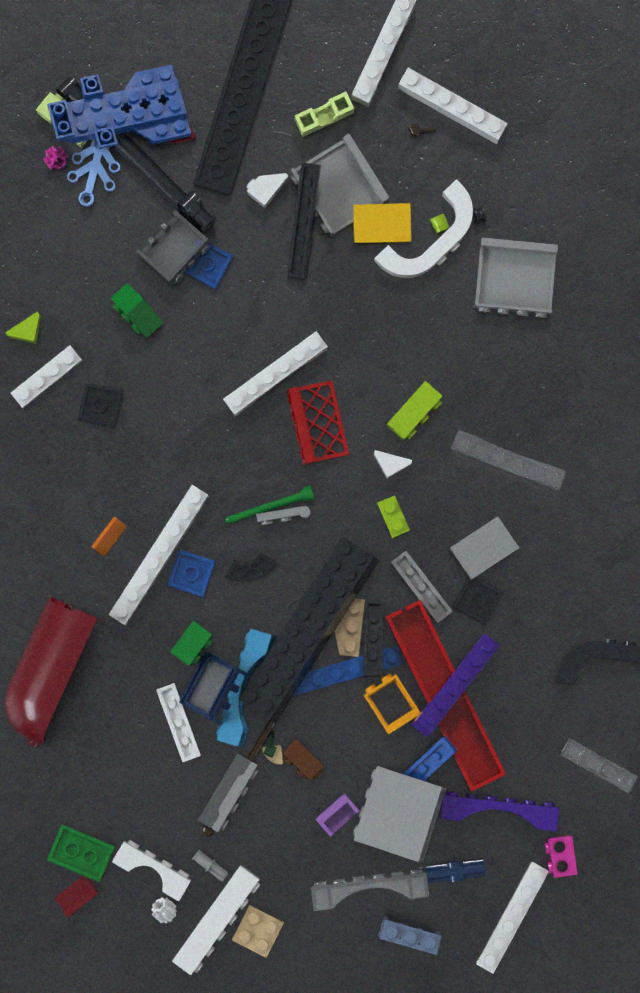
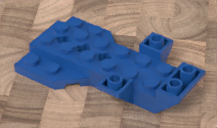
(103, 115)

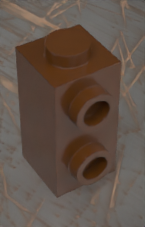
(305, 761)

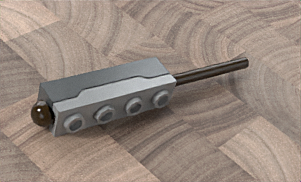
(232, 786)

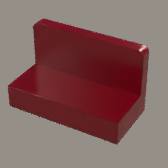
(76, 895)

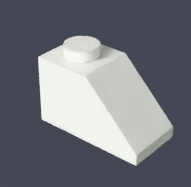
(266, 187)

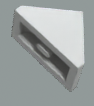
(390, 463)

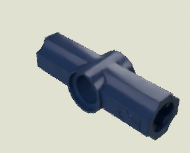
(455, 871)

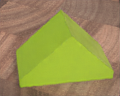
(27, 329)

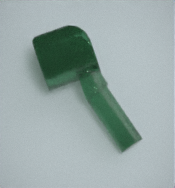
(270, 749)

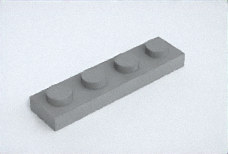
(421, 586)

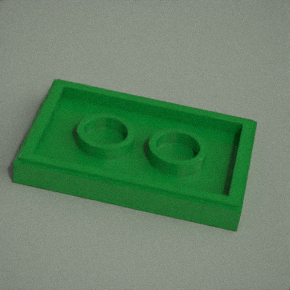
(81, 853)

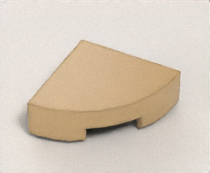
(277, 757)

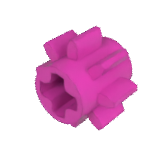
(55, 157)

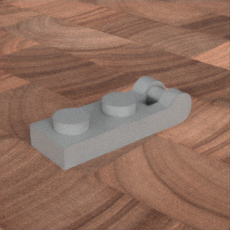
(285, 515)

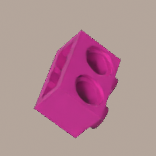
(566, 855)

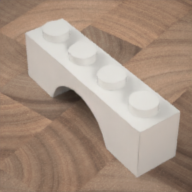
(173, 881)

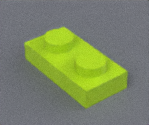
(393, 516)

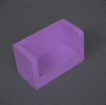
(337, 814)

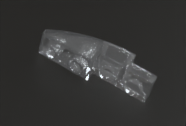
(599, 765)

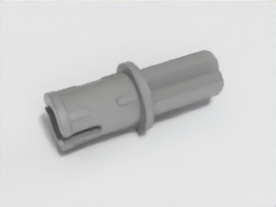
(210, 865)

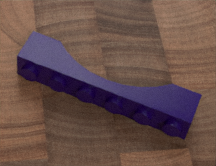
(455, 685)
(540, 816)

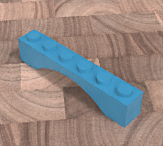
(235, 726)

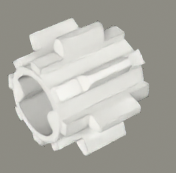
(164, 910)

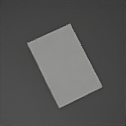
(484, 548)

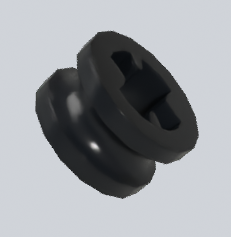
(479, 214)

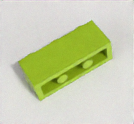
(415, 411)

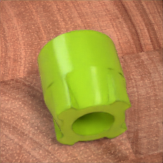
(439, 223)

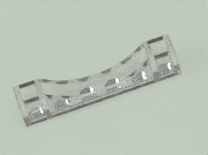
(508, 461)
(329, 895)

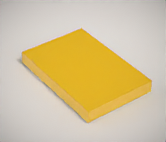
(382, 223)

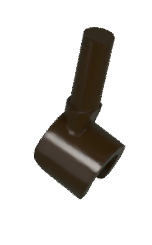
(414, 130)

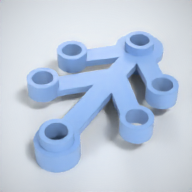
(94, 167)

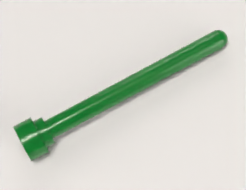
(305, 494)

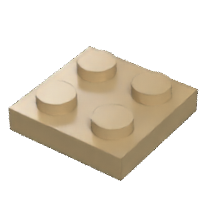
(258, 931)

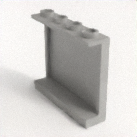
(342, 183)
(515, 277)
(399, 814)

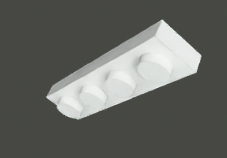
(46, 376)
(178, 722)

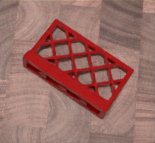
(301, 425)

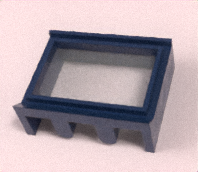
(211, 686)

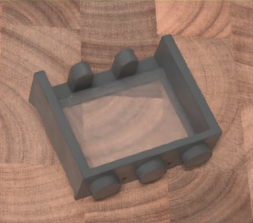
(175, 248)

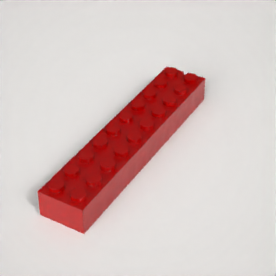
(431, 670)

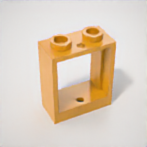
(403, 719)

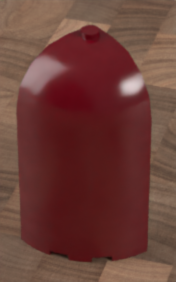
(46, 668)

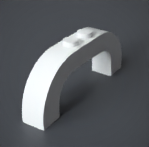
(436, 254)

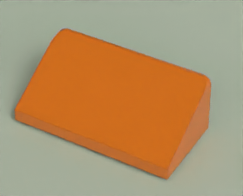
(109, 536)

